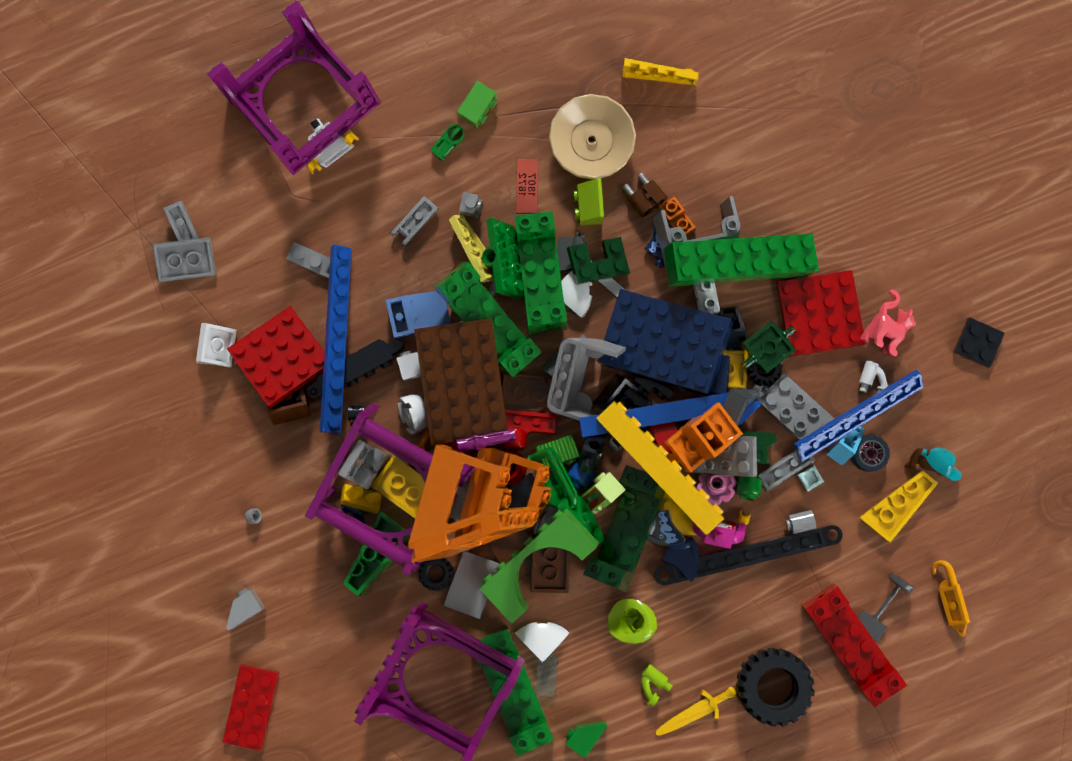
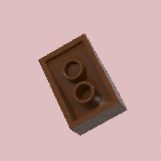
(291, 408)

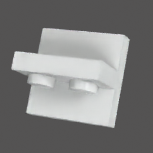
(214, 344)

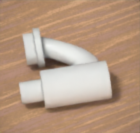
(868, 375)

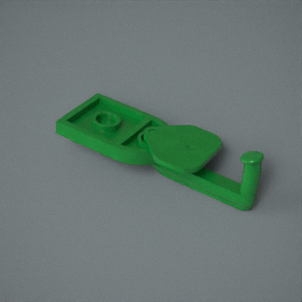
(564, 493)

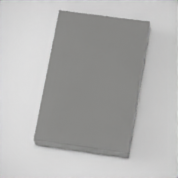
(184, 259)
(465, 588)

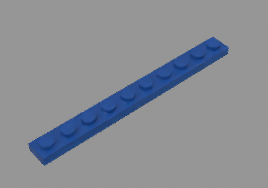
(335, 340)

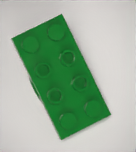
(504, 258)

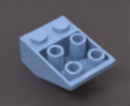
(416, 312)

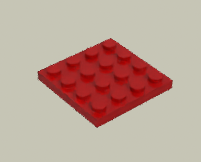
(822, 312)
(279, 356)

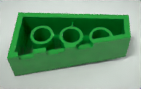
(369, 563)

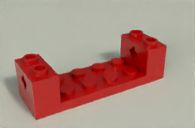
(854, 645)

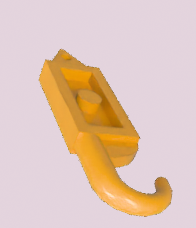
(952, 599)

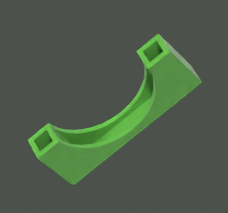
(562, 533)

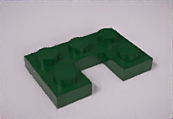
(612, 266)

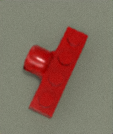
(525, 423)

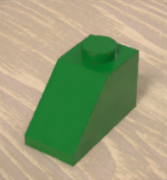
(584, 736)

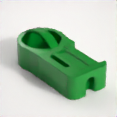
(445, 143)

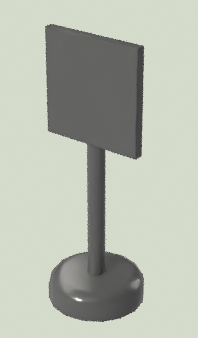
(871, 623)

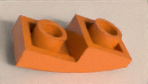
(676, 216)

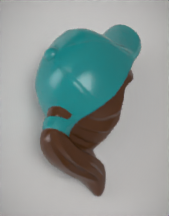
(935, 460)

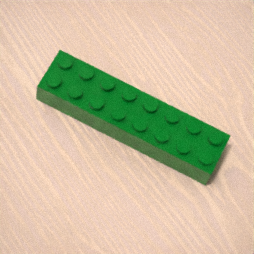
(740, 259)

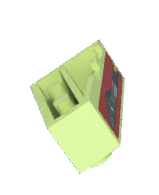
(602, 492)

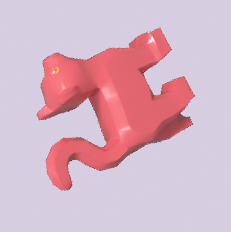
(886, 327)

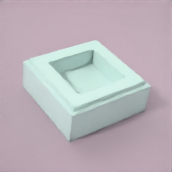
(810, 478)

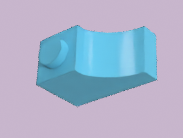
(846, 446)

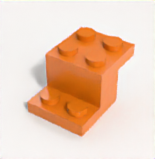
(703, 437)

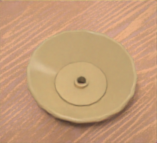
(595, 118)

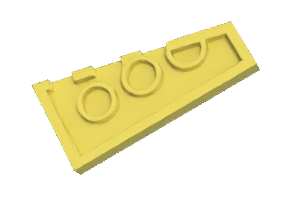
(472, 246)

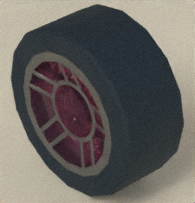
(879, 457)

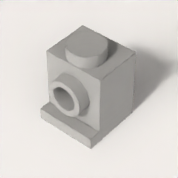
(470, 205)

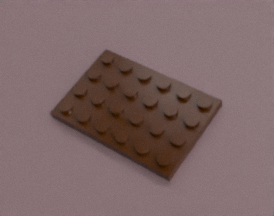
(460, 380)

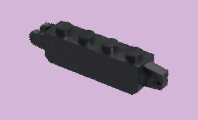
(362, 364)

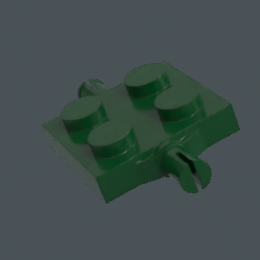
(768, 347)

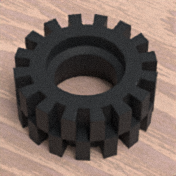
(764, 379)
(439, 584)

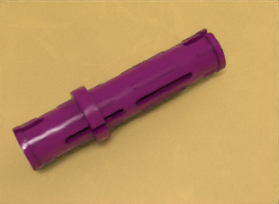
(477, 442)

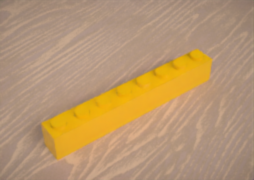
(660, 467)

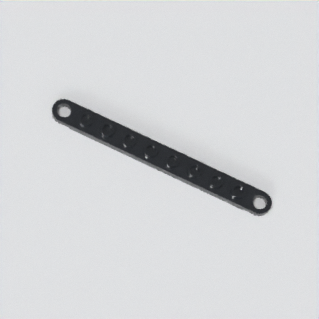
(755, 553)

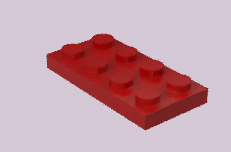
(250, 707)

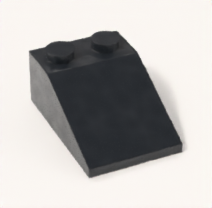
(622, 391)

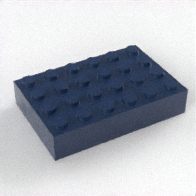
(667, 342)

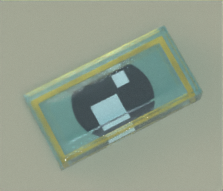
(546, 676)

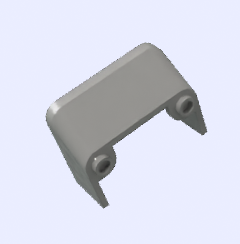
(729, 226)
(565, 390)

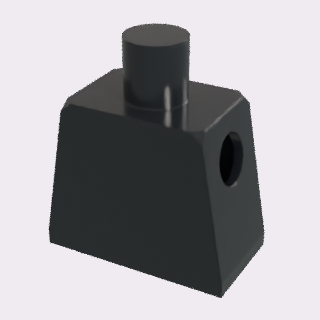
(591, 455)

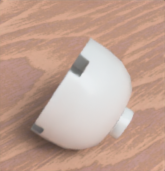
(413, 412)

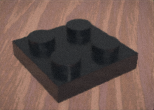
(978, 342)

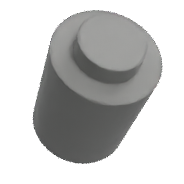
(801, 522)

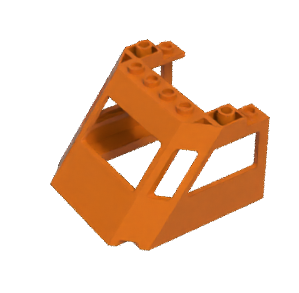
(485, 507)

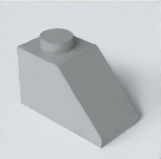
(244, 608)

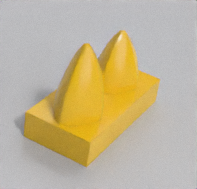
(361, 498)

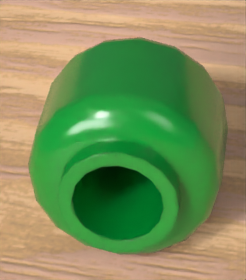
(749, 487)

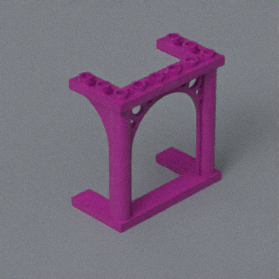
(278, 57)
(349, 525)
(382, 702)

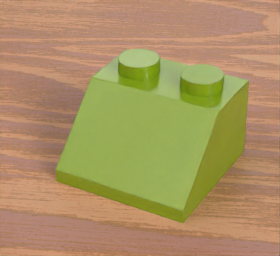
(590, 203)

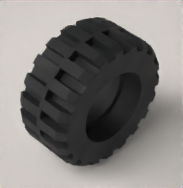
(801, 689)

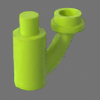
(653, 675)

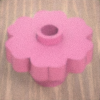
(721, 494)

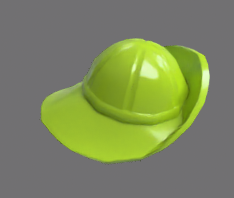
(631, 621)

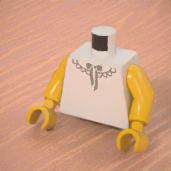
(334, 151)

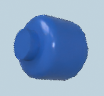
(580, 478)

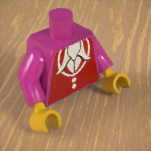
(725, 533)

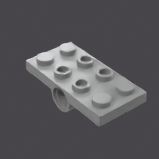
(794, 408)
(736, 460)
(363, 464)

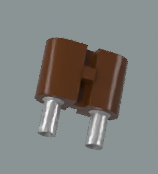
(647, 198)

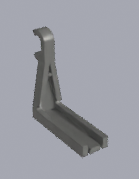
(739, 398)

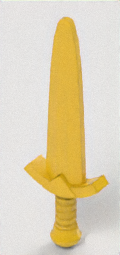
(696, 711)

